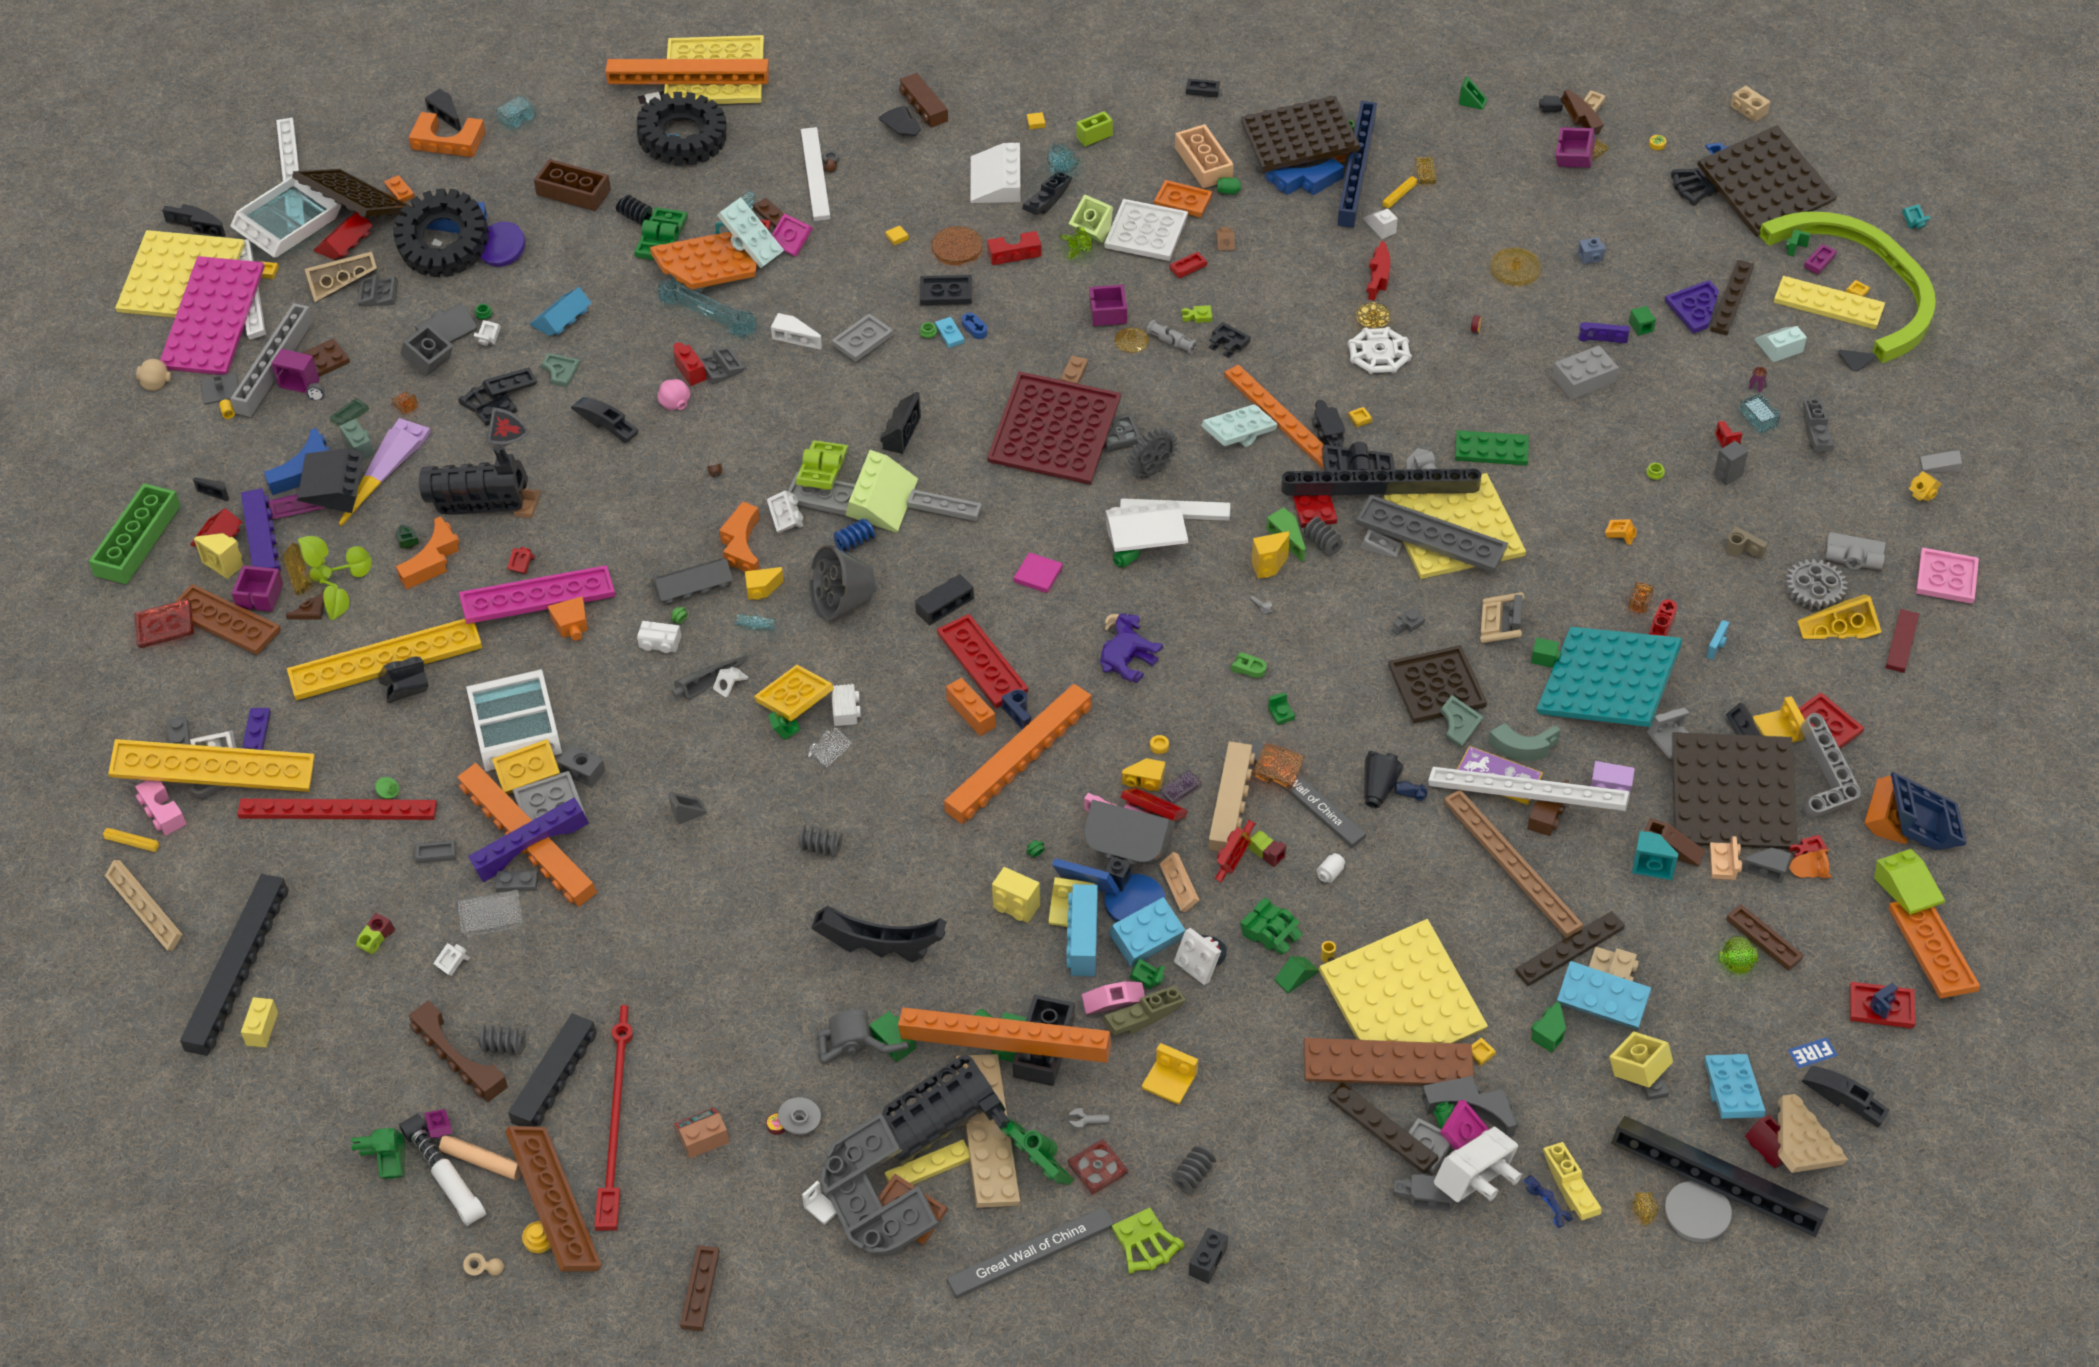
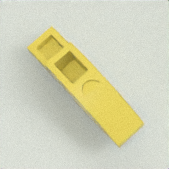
(1570, 1181)

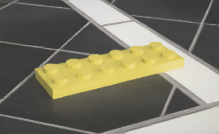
(1829, 302)

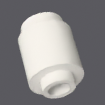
(1330, 868)

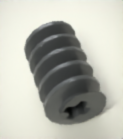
(1323, 536)
(819, 841)
(502, 1041)
(1193, 1168)

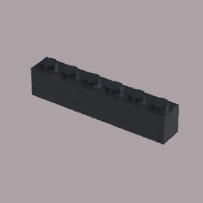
(553, 1072)

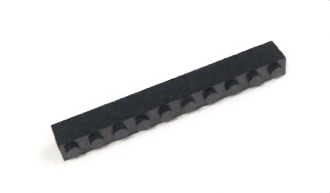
(234, 965)
(1720, 1176)

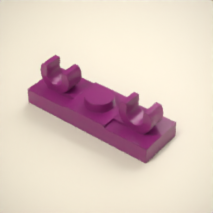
(290, 506)

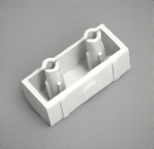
(1478, 1164)

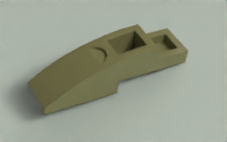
(1146, 1012)

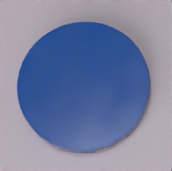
(1137, 894)

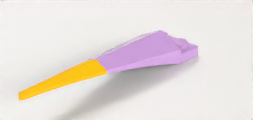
(395, 448)

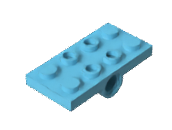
(1734, 1086)

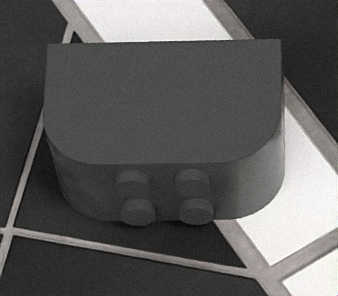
(1128, 833)

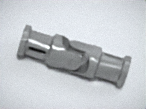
(1172, 337)

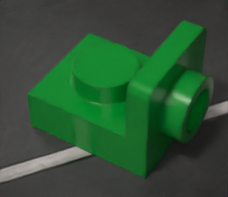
(1280, 709)
(783, 726)

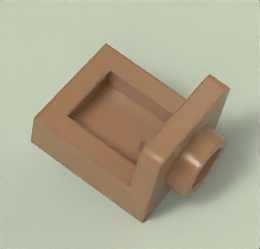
(1225, 239)

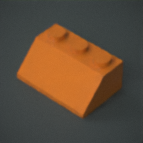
(1883, 812)

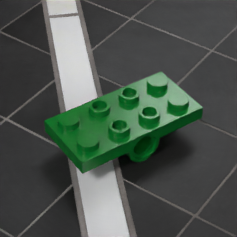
(660, 229)
(1040, 1151)

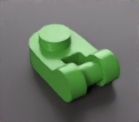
(1254, 668)

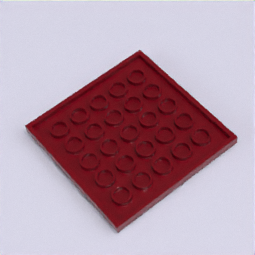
(1054, 427)

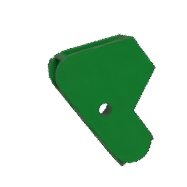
(389, 1148)

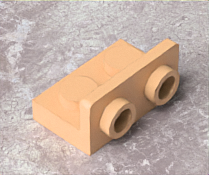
(1725, 860)

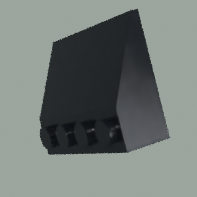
(331, 479)

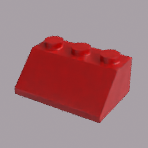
(344, 237)

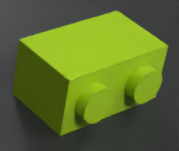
(1094, 128)

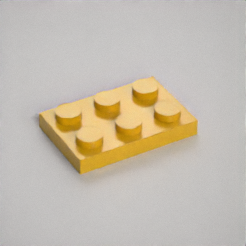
(525, 766)

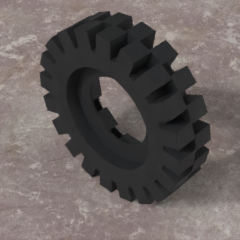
(658, 113)
(452, 206)

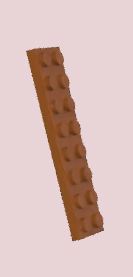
(1385, 1061)
(553, 1199)

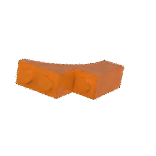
(736, 535)
(432, 559)

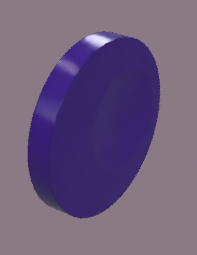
(504, 244)

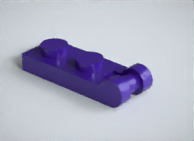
(1603, 332)

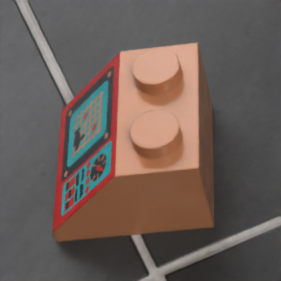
(702, 1132)

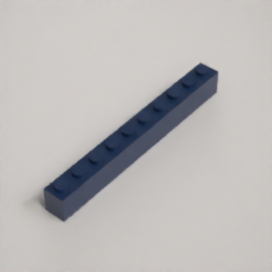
(1357, 165)

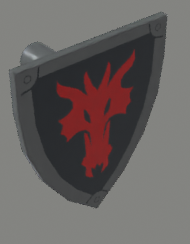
(505, 427)

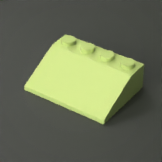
(881, 492)

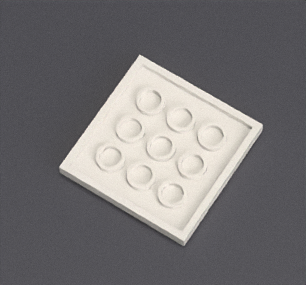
(1146, 229)

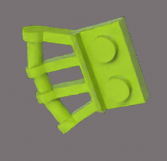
(1142, 1228)

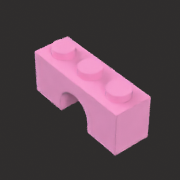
(167, 816)

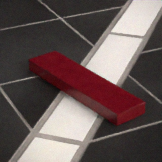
(1902, 641)

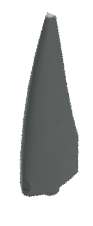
(702, 679)

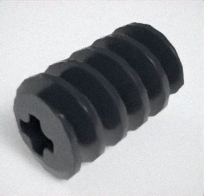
(634, 209)

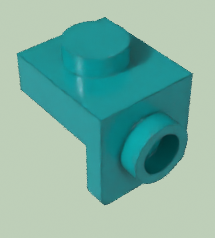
(1915, 217)

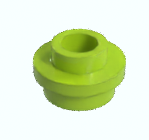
(1655, 471)

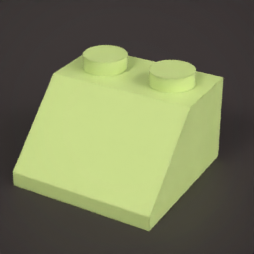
(1094, 217)

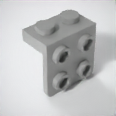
(1663, 727)

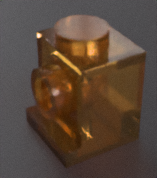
(1641, 597)

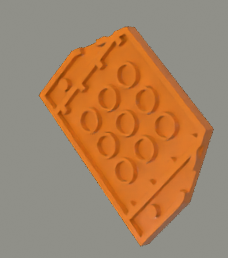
(704, 261)

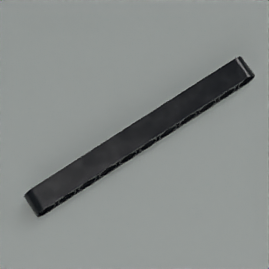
(1381, 482)

